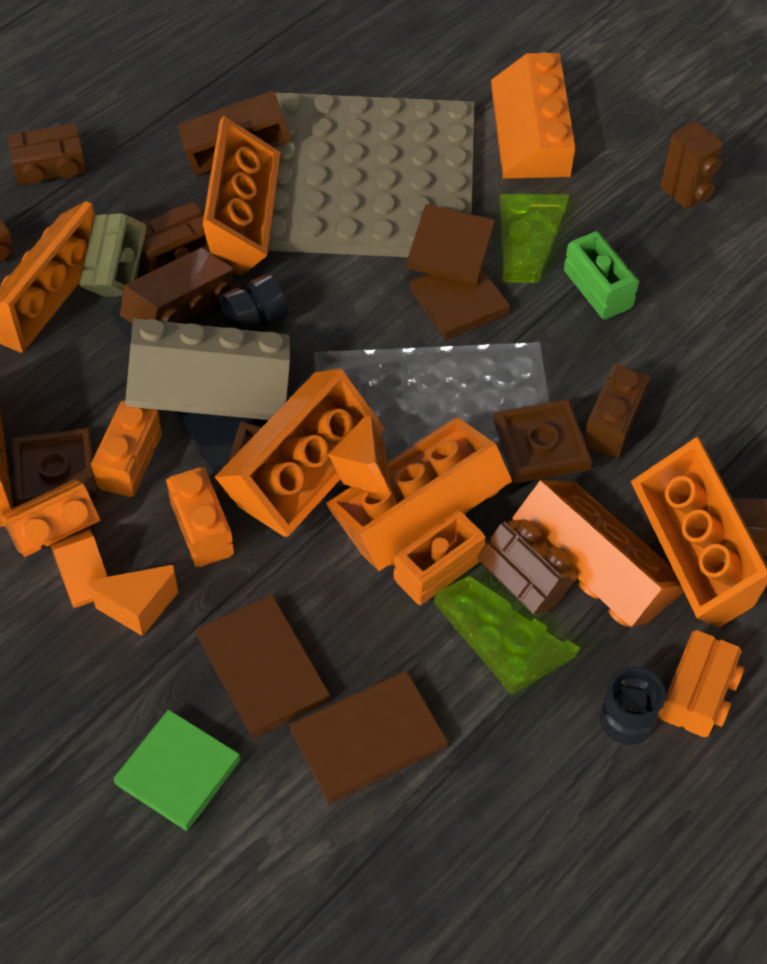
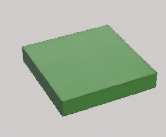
(177, 770)

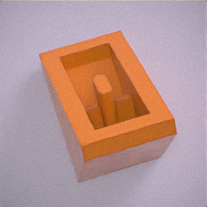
(362, 458)
(78, 563)
(135, 597)

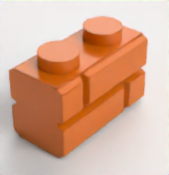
(126, 449)
(50, 517)
(200, 517)
(438, 557)
(701, 684)

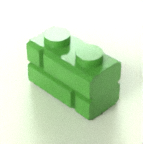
(601, 275)

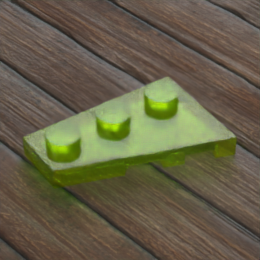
(528, 233)
(503, 639)

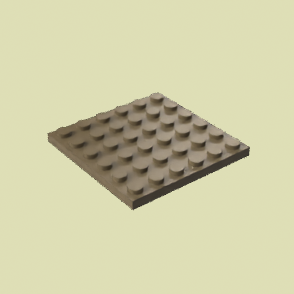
(367, 170)

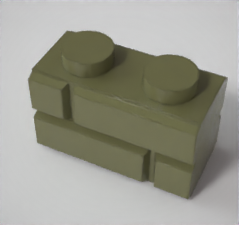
(112, 254)

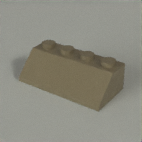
(207, 369)

